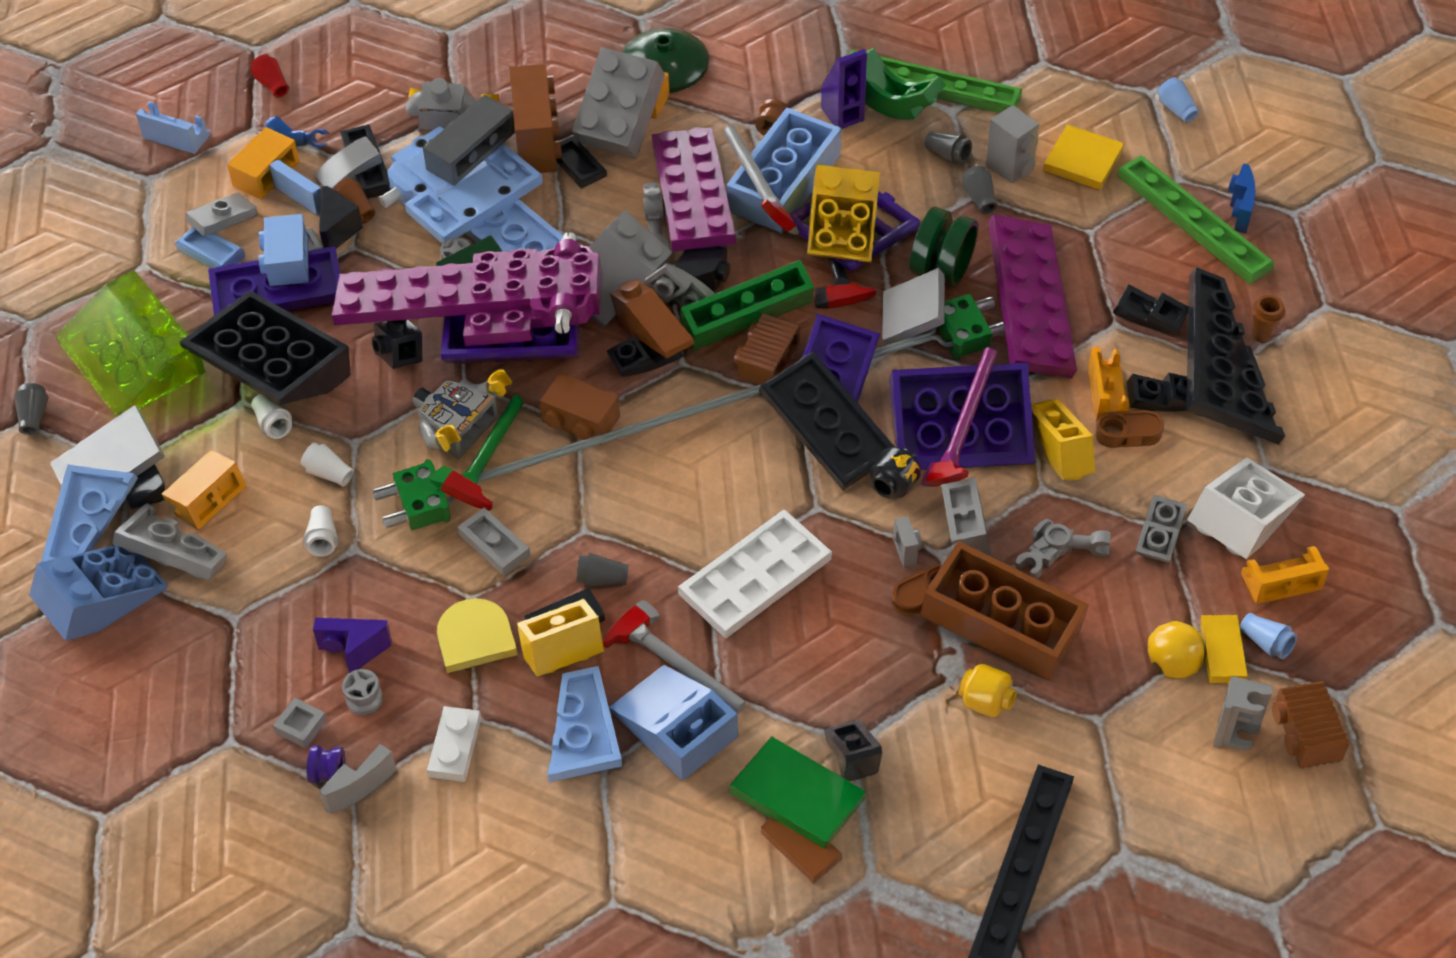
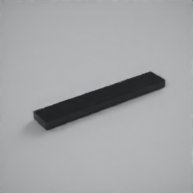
(1022, 865)

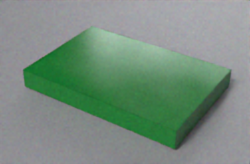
(797, 792)

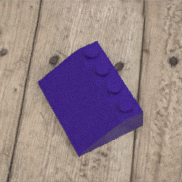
(931, 400)

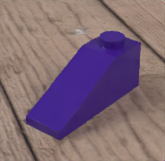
(845, 90)

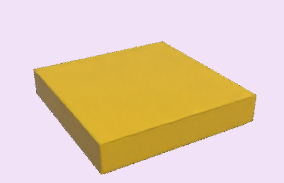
(1083, 157)

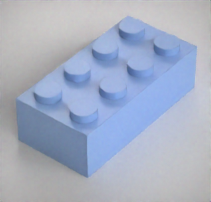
(788, 163)

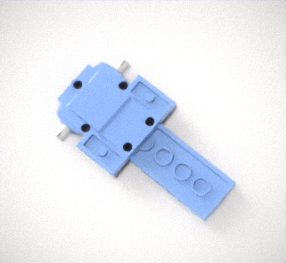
(478, 205)

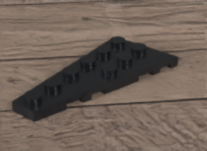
(1221, 369)

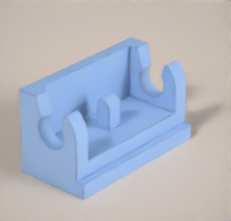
(172, 131)

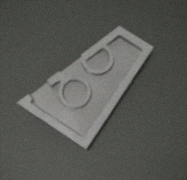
(165, 543)

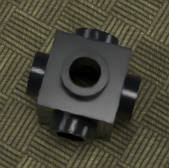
(397, 343)

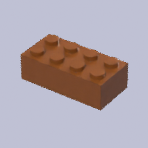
(1004, 610)

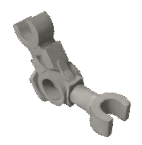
(653, 210)
(1057, 540)

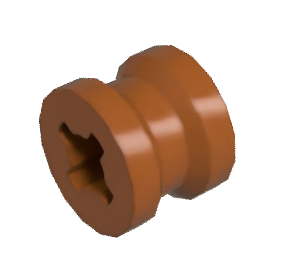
(768, 114)

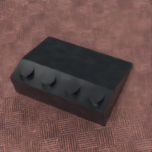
(270, 350)

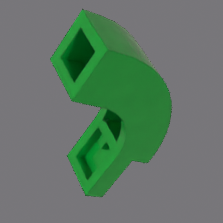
(894, 95)

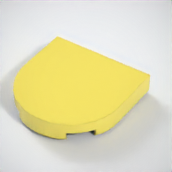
(474, 634)

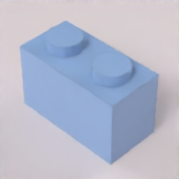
(284, 250)

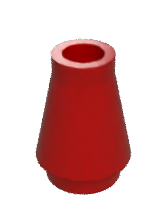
(268, 73)

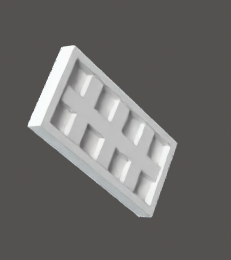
(754, 573)

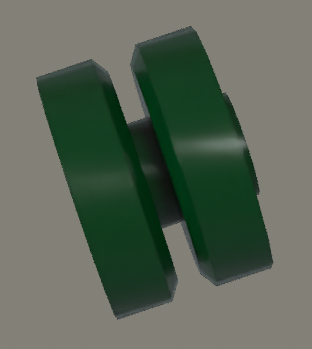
(944, 245)

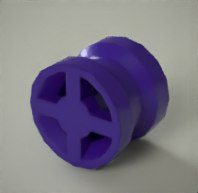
(324, 763)

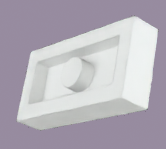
(454, 744)

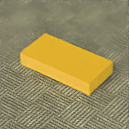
(1223, 648)

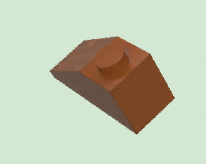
(649, 319)

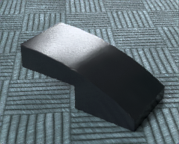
(1158, 314)

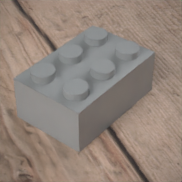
(618, 102)

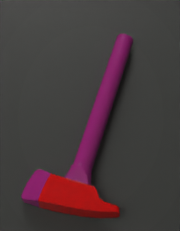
(948, 468)

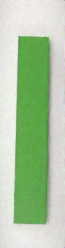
(958, 87)
(1196, 219)

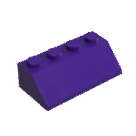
(545, 345)

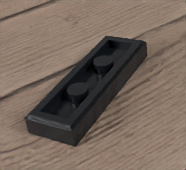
(375, 179)

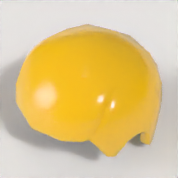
(1176, 649)

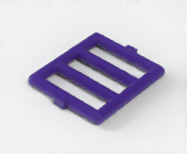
(889, 235)

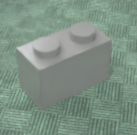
(1012, 144)

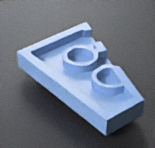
(85, 509)
(584, 728)

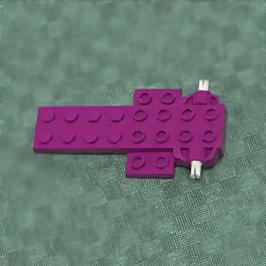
(498, 292)

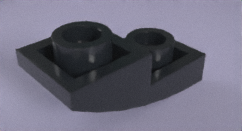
(637, 358)
(1157, 394)

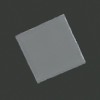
(913, 307)

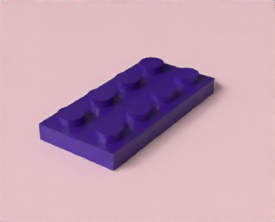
(235, 280)

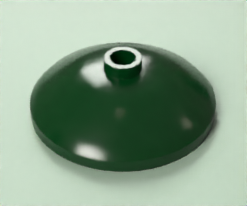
(676, 52)

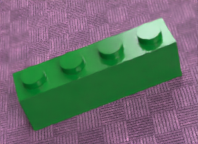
(746, 302)

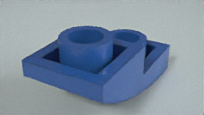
(1243, 197)

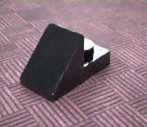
(856, 750)

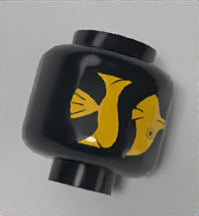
(894, 472)

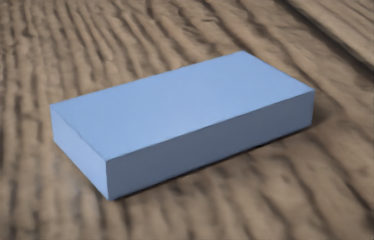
(296, 186)
(209, 250)

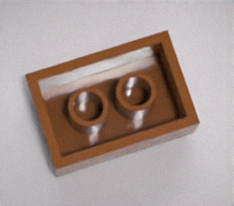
(533, 116)

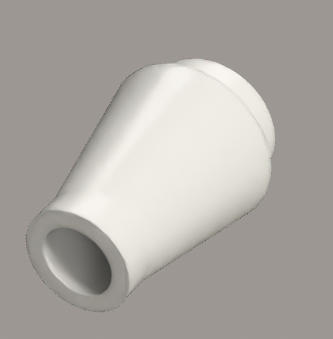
(272, 418)
(324, 463)
(321, 533)

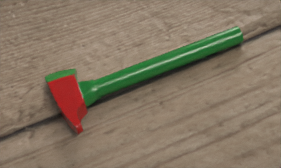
(465, 486)

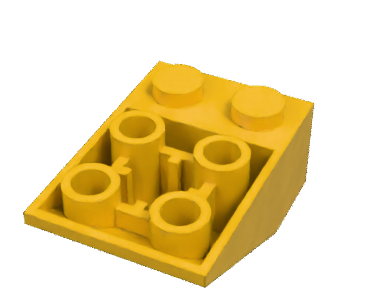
(843, 213)

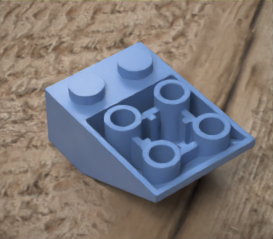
(93, 589)
(677, 720)

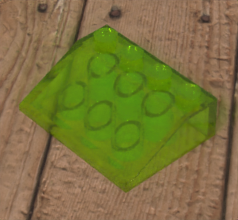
(129, 345)

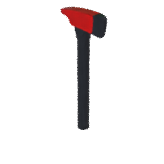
(842, 291)

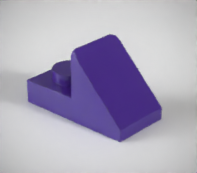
(358, 637)

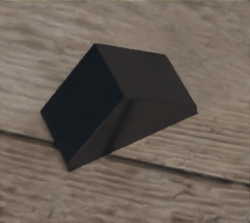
(338, 218)

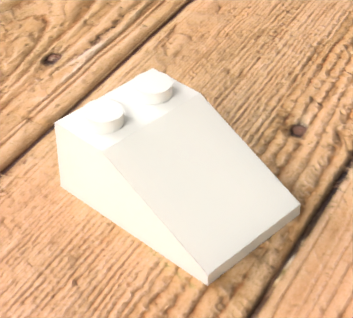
(1244, 507)

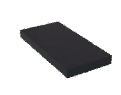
(826, 419)

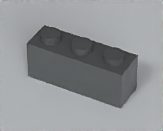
(469, 140)

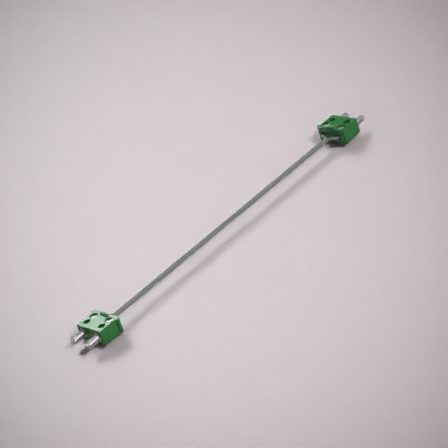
(425, 504)

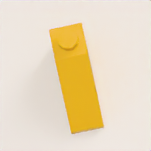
(1064, 439)

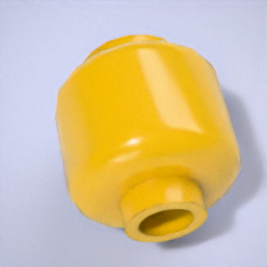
(987, 690)

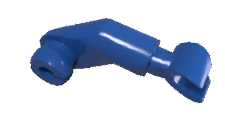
(301, 137)

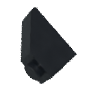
(706, 265)

